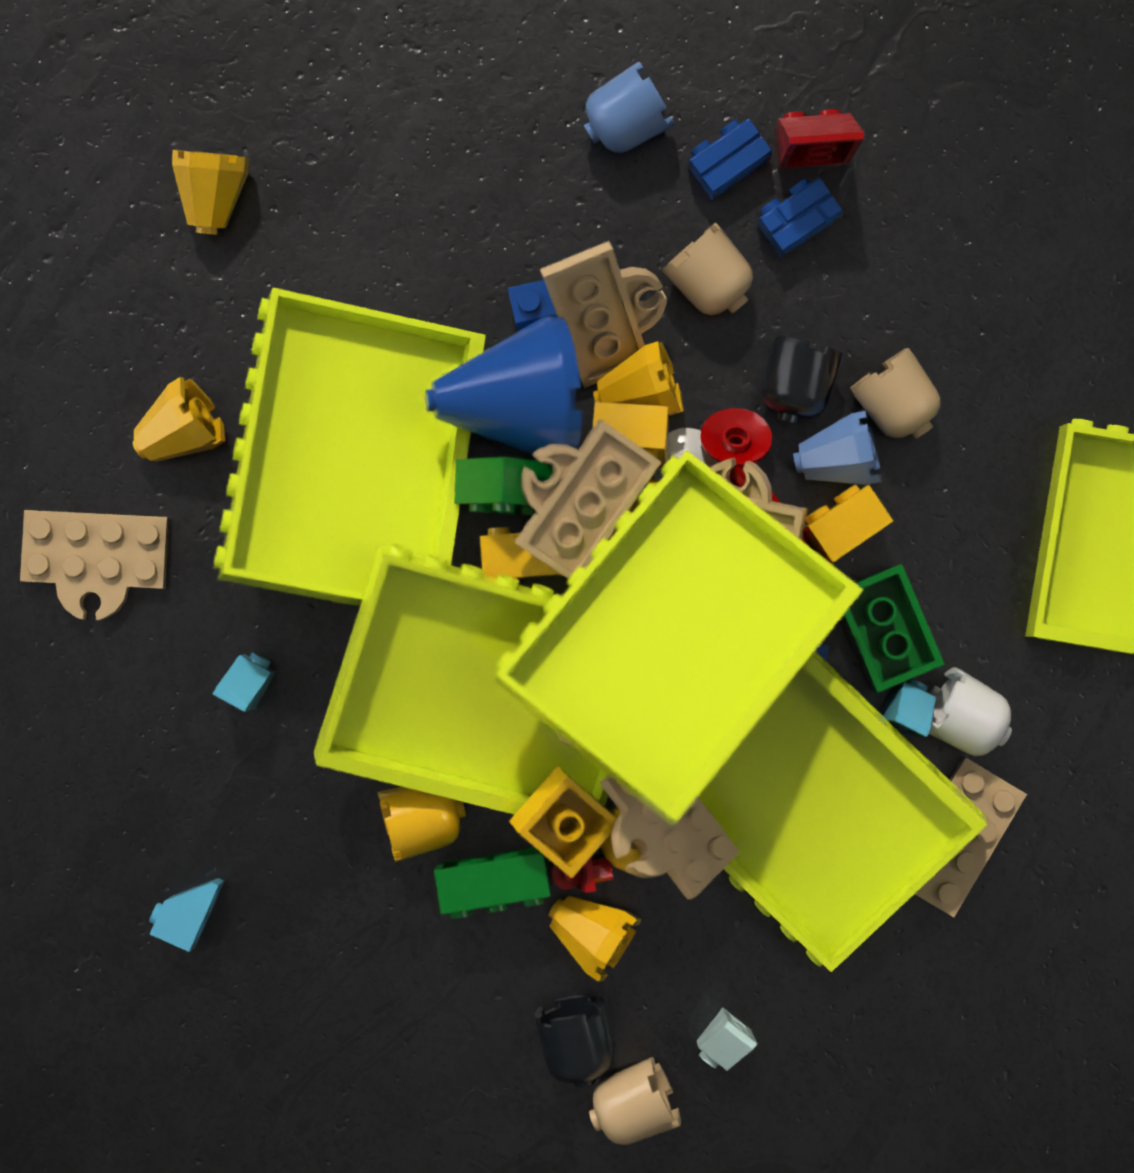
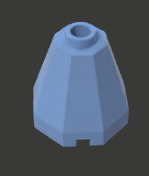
(840, 453)

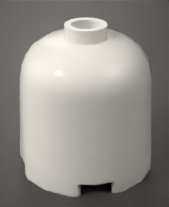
(969, 714)

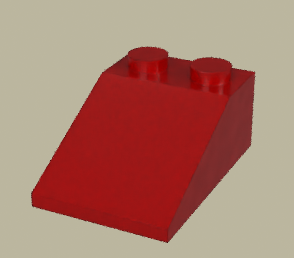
(817, 140)

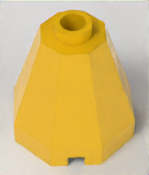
(209, 187)
(642, 380)
(178, 424)
(593, 932)

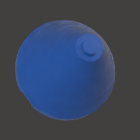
(516, 390)

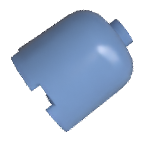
(626, 111)

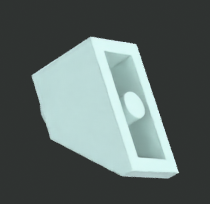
(725, 1041)

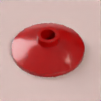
(736, 435)

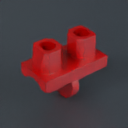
(593, 871)

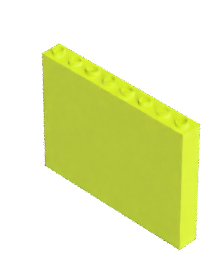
(341, 448)
(1088, 542)
(676, 636)
(422, 692)
(834, 814)

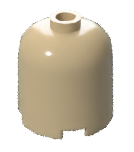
(711, 273)
(900, 397)
(634, 1104)

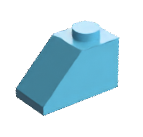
(245, 682)
(909, 708)
(185, 915)

